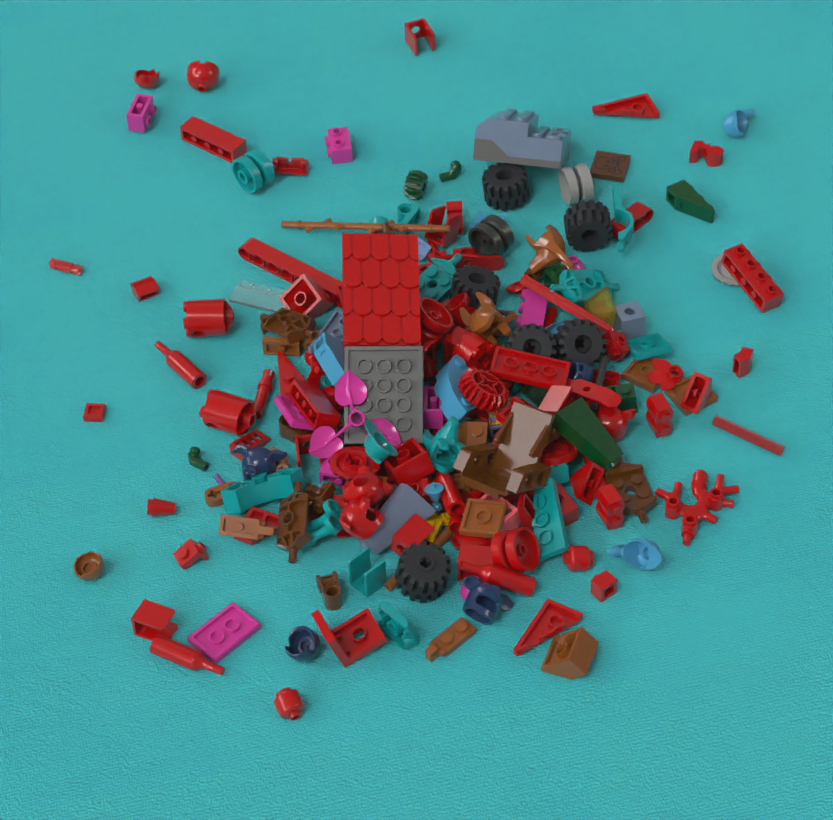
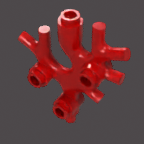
(694, 513)

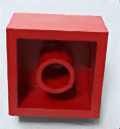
(410, 463)

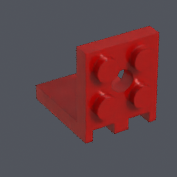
(343, 639)

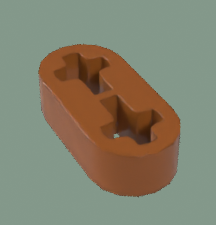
(215, 491)

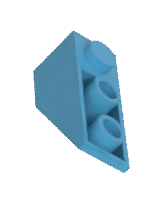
(330, 356)

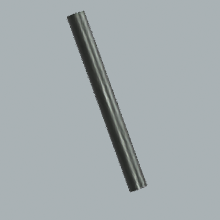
(600, 378)

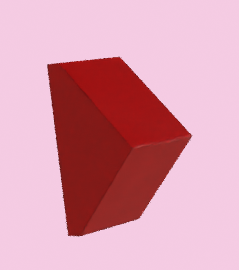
(697, 393)
(586, 482)

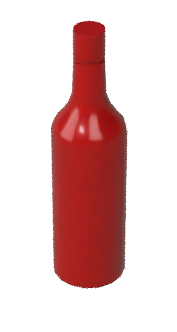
(183, 366)
(450, 495)
(502, 577)
(182, 655)

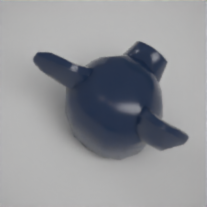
(258, 460)
(484, 600)

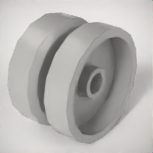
(575, 184)

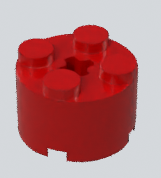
(475, 351)

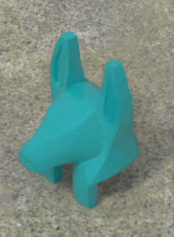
(444, 446)

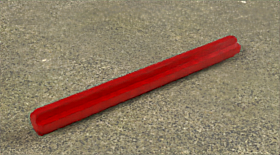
(563, 302)

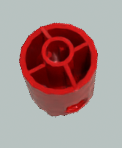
(207, 317)
(228, 412)

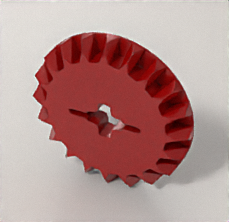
(342, 462)

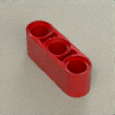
(640, 214)

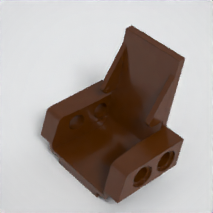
(515, 462)

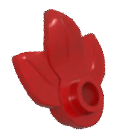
(663, 374)

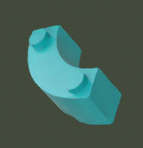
(261, 489)

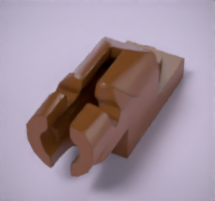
(272, 345)

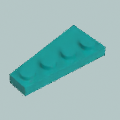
(549, 521)

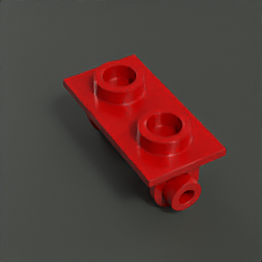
(297, 166)

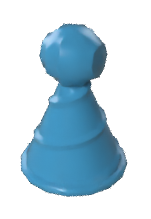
(434, 491)

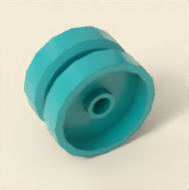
(253, 170)

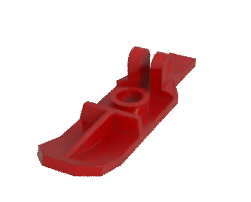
(491, 263)
(594, 393)

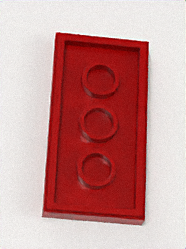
(529, 368)

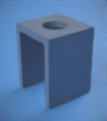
(630, 320)

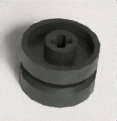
(491, 236)

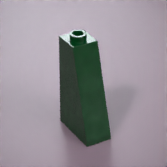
(587, 434)

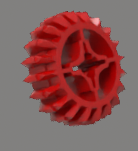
(483, 390)

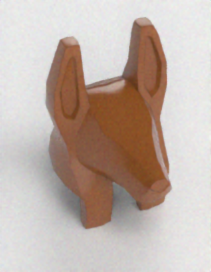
(549, 250)
(486, 320)

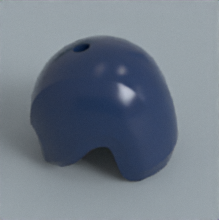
(580, 370)
(299, 641)

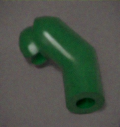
(453, 173)
(195, 459)

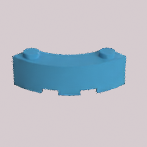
(447, 389)

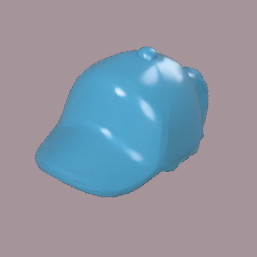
(736, 122)
(638, 553)

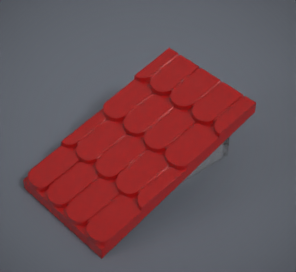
(380, 290)

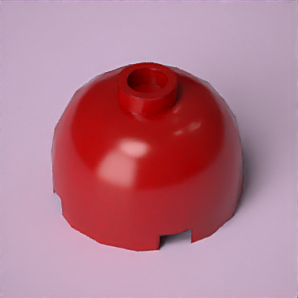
(202, 75)

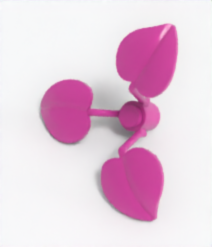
(348, 391)

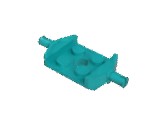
(438, 273)
(575, 284)

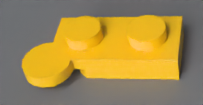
(437, 522)

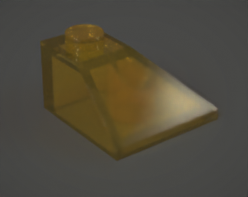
(602, 306)

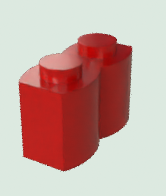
(659, 415)
(610, 506)

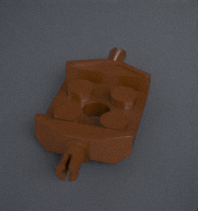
(289, 324)
(627, 478)
(293, 522)

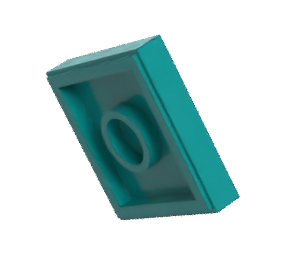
(648, 346)

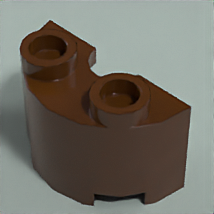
(320, 494)

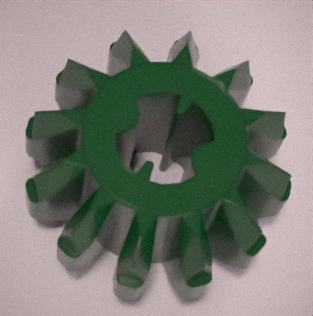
(415, 184)

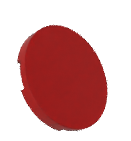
(558, 452)

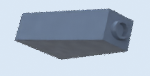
(397, 510)

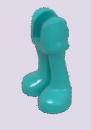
(328, 523)

